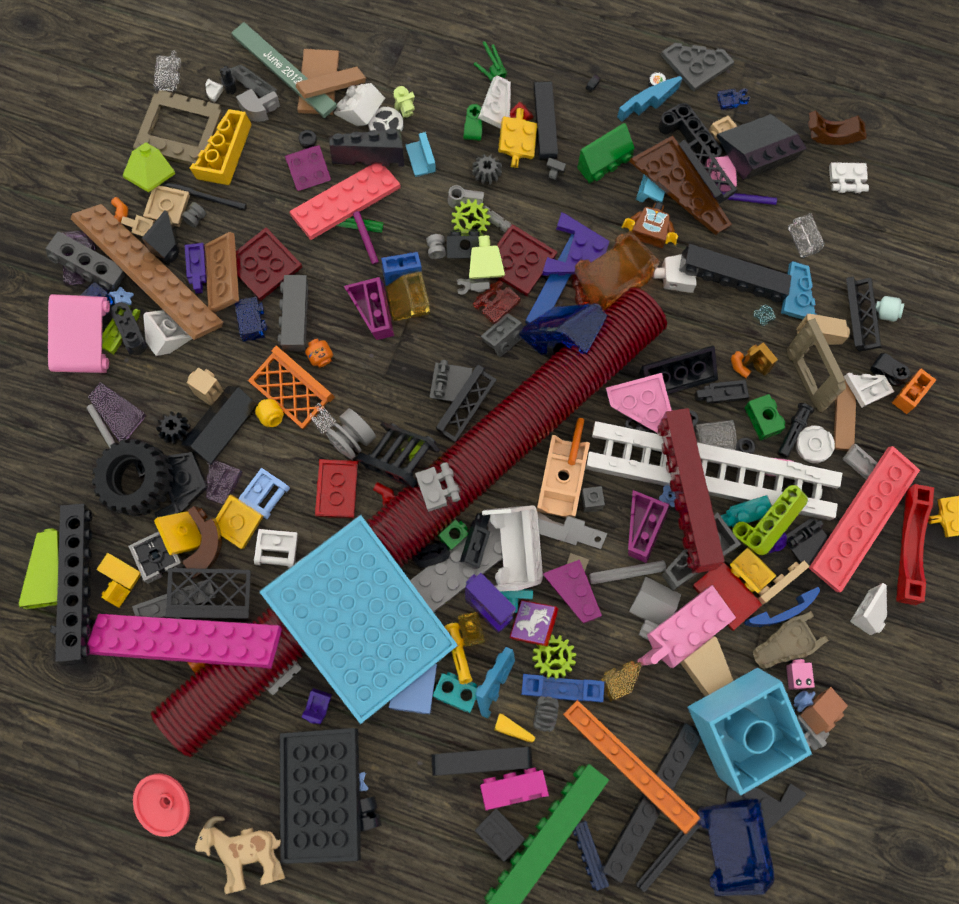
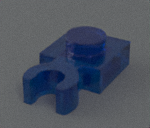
(730, 99)

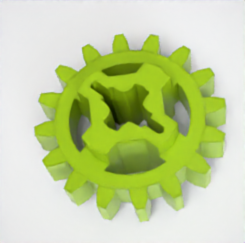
(473, 209)
(560, 662)

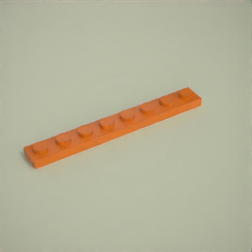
(632, 767)

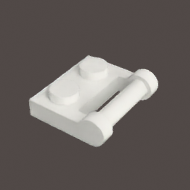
(276, 541)

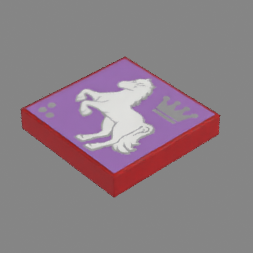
(534, 623)

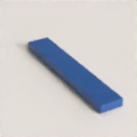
(552, 289)

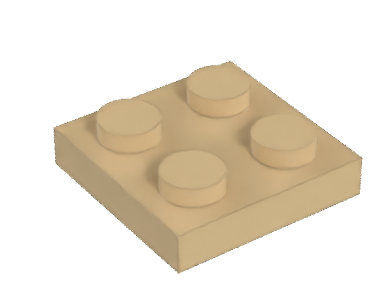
(167, 199)

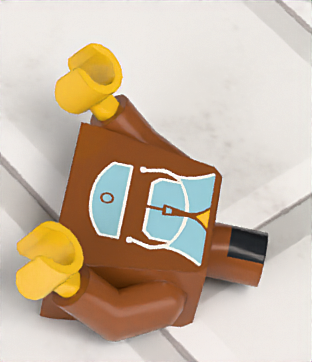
(652, 226)

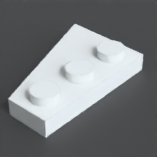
(496, 102)

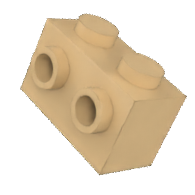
(204, 385)

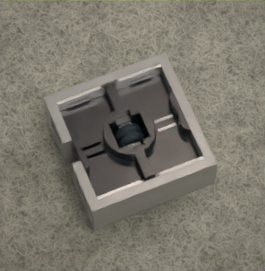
(153, 557)

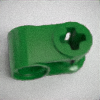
(473, 124)

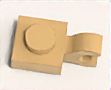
(140, 224)

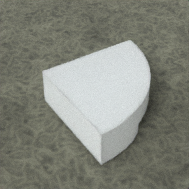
(213, 90)

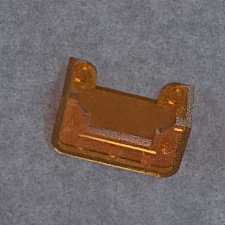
(617, 270)

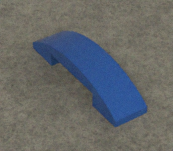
(764, 620)
(563, 688)

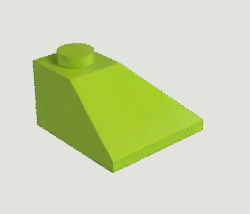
(147, 168)

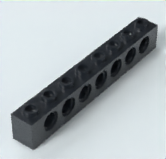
(66, 593)
(646, 812)

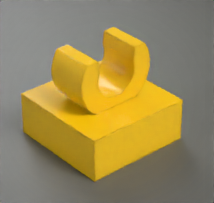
(115, 594)

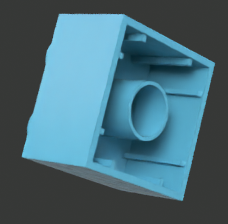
(750, 730)

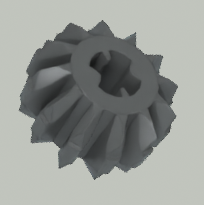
(487, 169)
(545, 714)

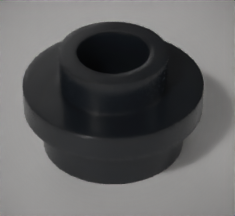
(748, 442)

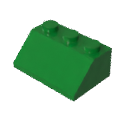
(606, 154)

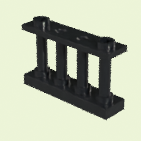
(393, 470)

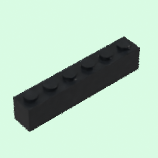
(735, 273)

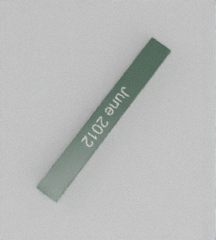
(280, 67)

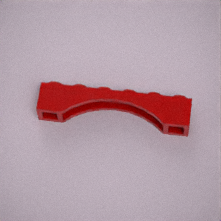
(911, 576)

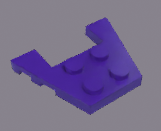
(584, 246)

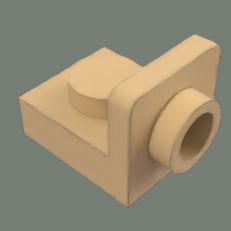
(720, 126)

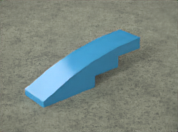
(651, 96)

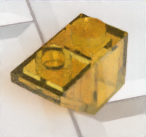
(621, 682)

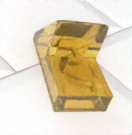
(471, 629)

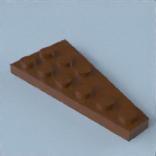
(676, 176)

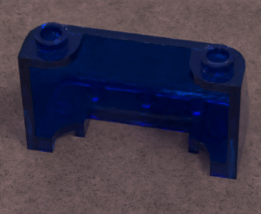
(566, 325)
(738, 848)

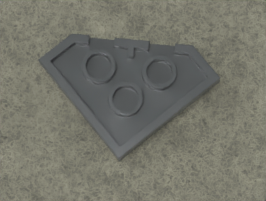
(696, 63)

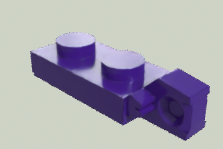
(196, 266)

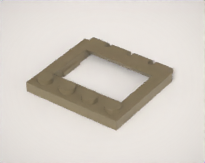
(171, 149)
(835, 384)

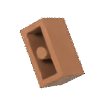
(824, 711)

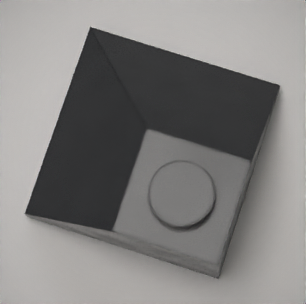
(162, 239)

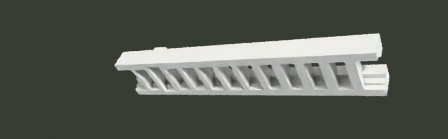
(724, 457)

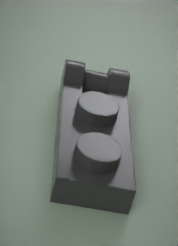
(252, 81)

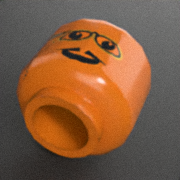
(319, 353)

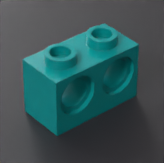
(453, 698)

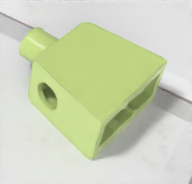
(485, 260)

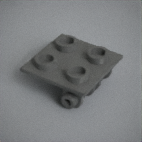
(448, 381)

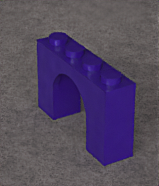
(489, 602)

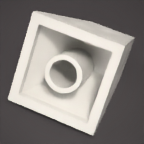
(163, 333)
(872, 611)

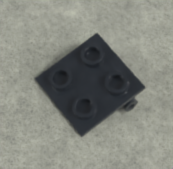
(807, 540)

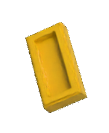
(119, 571)

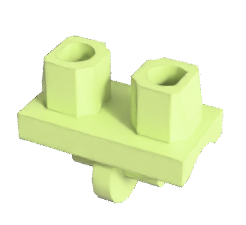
(404, 101)

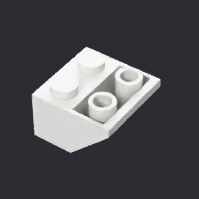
(359, 104)

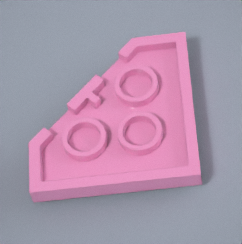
(641, 400)

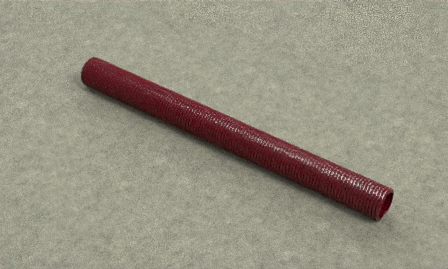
(405, 523)

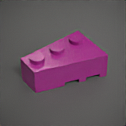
(373, 306)
(645, 525)

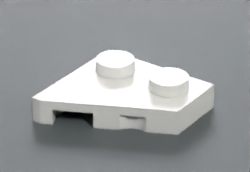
(868, 387)

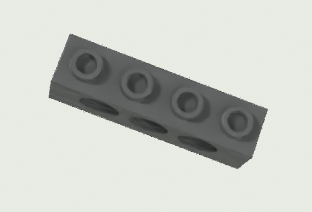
(63, 244)

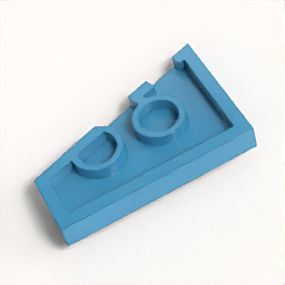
(800, 298)
(498, 674)

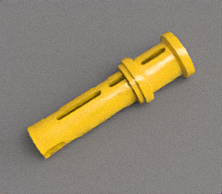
(459, 655)

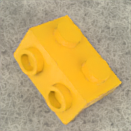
(752, 570)

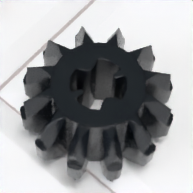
(169, 421)

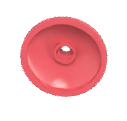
(154, 808)

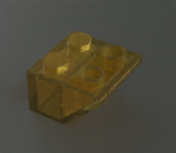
(408, 296)

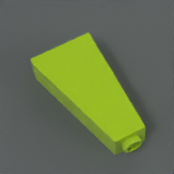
(42, 573)

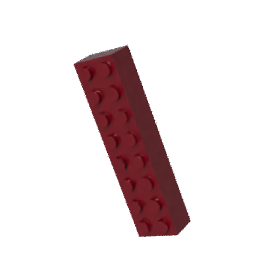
(690, 491)

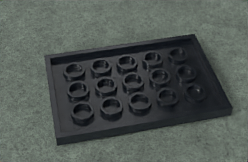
(320, 796)

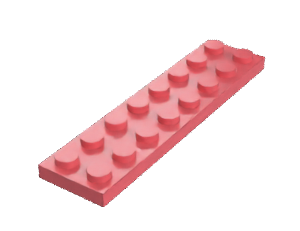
(864, 519)

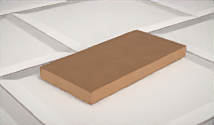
(317, 64)
(221, 272)

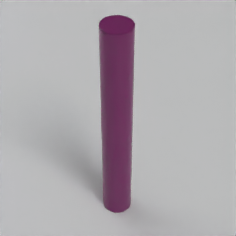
(366, 239)

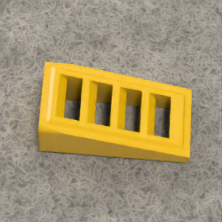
(508, 727)

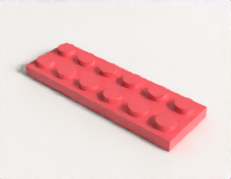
(344, 199)

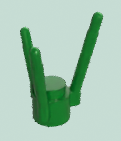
(496, 68)

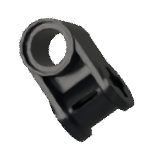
(890, 367)

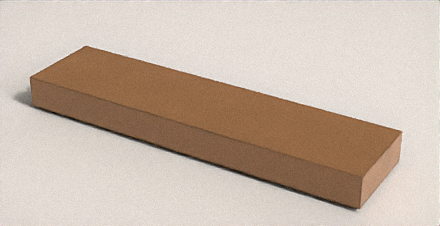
(330, 82)
(845, 420)

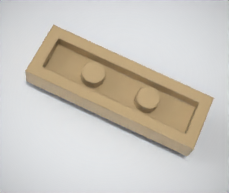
(782, 581)

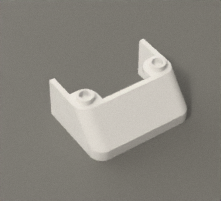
(519, 547)

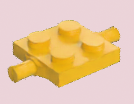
(517, 137)
(948, 516)

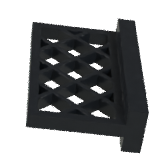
(203, 610)

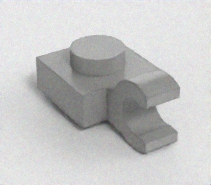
(474, 284)

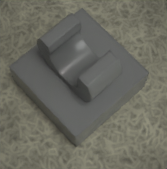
(555, 167)

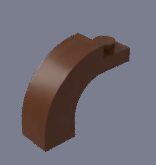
(836, 132)
(210, 542)

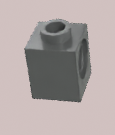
(592, 499)

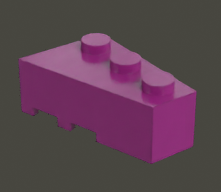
(574, 589)

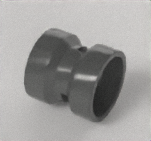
(193, 215)

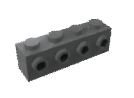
(294, 313)

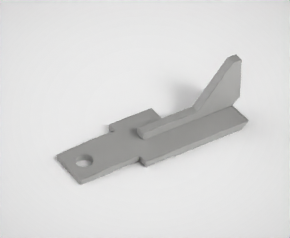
(571, 531)

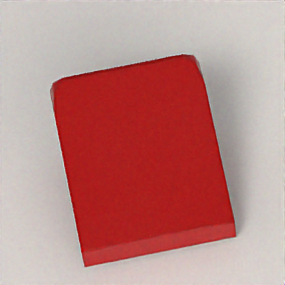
(527, 115)

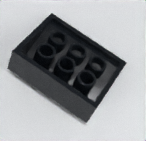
(761, 145)

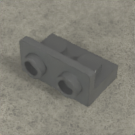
(503, 334)

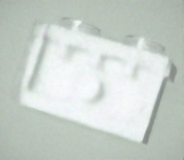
(167, 72)

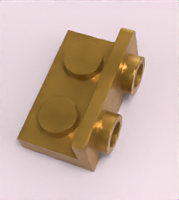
(761, 357)

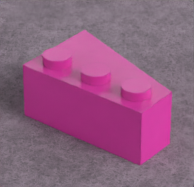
(513, 788)

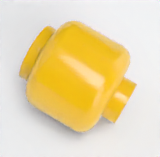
(269, 413)

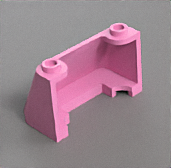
(76, 333)

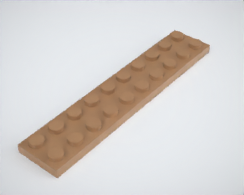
(147, 271)

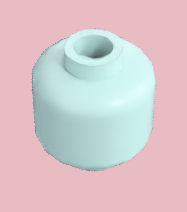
(889, 308)

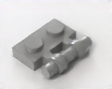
(431, 489)

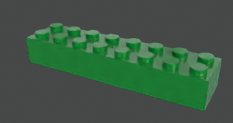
(549, 837)

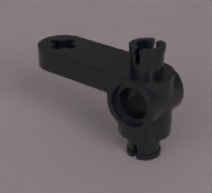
(128, 329)

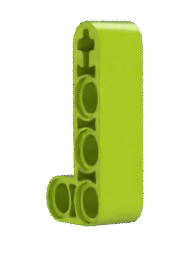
(792, 495)

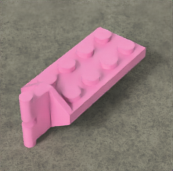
(688, 629)

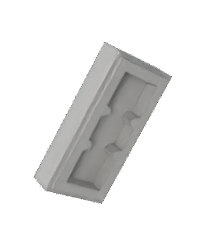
(860, 461)

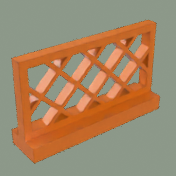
(297, 372)

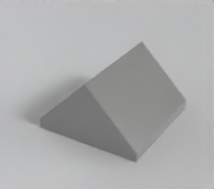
(655, 602)

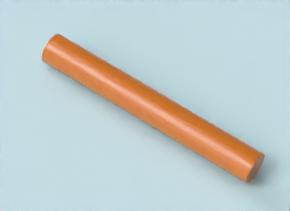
(576, 441)

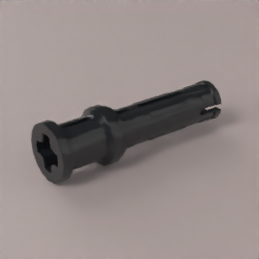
(798, 423)

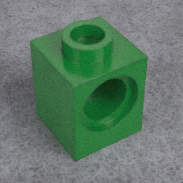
(445, 537)

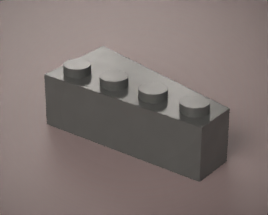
(679, 572)

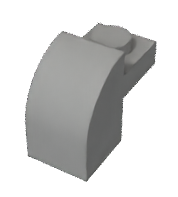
(257, 108)

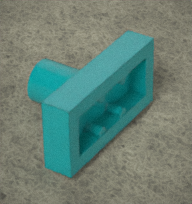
(513, 596)

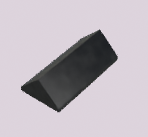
(684, 369)
(220, 424)

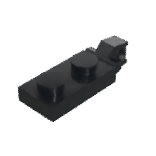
(723, 392)
(476, 541)

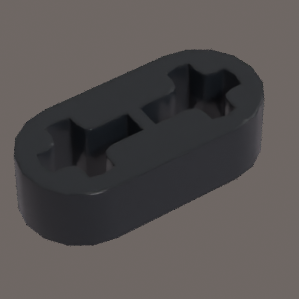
(431, 555)

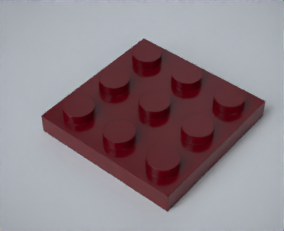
(523, 259)
(264, 263)

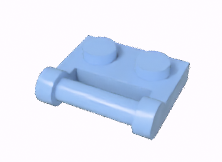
(258, 490)

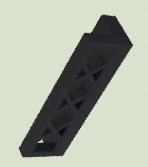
(702, 170)
(856, 313)
(460, 399)

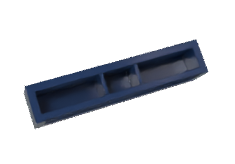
(590, 856)

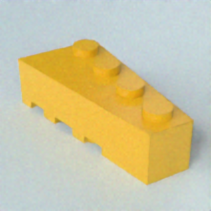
(223, 150)

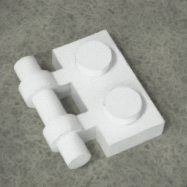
(848, 172)

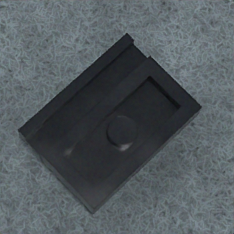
(500, 834)

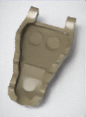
(788, 643)

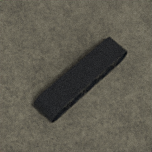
(545, 120)
(481, 761)

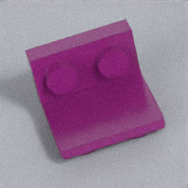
(308, 167)

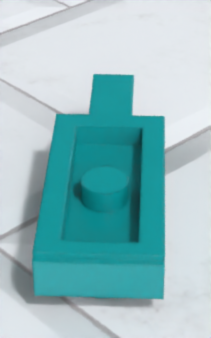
(747, 511)

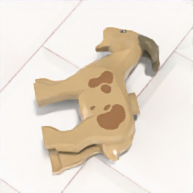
(240, 851)

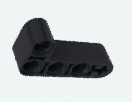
(684, 123)

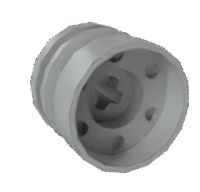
(351, 432)

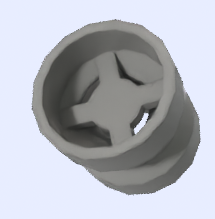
(436, 246)

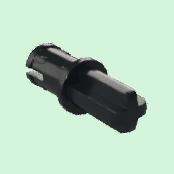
(228, 80)

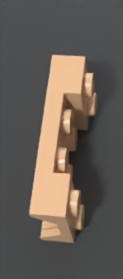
(561, 496)

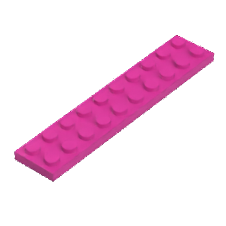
(185, 640)

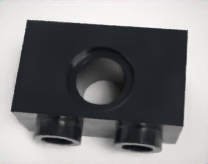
(455, 250)

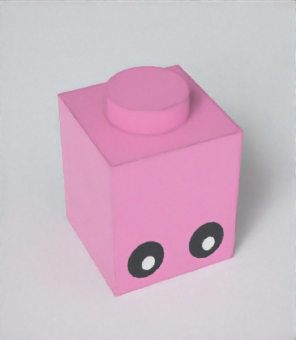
(800, 675)

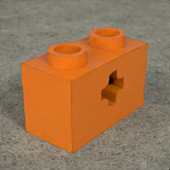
(913, 391)

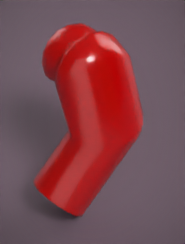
(387, 493)

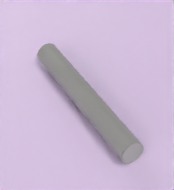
(100, 424)

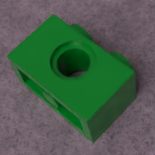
(762, 426)

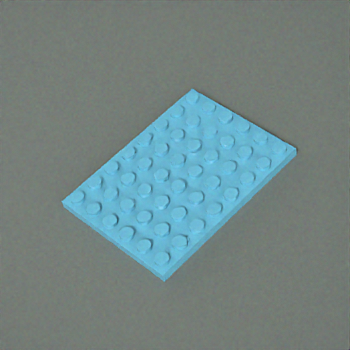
(359, 618)

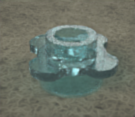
(765, 309)

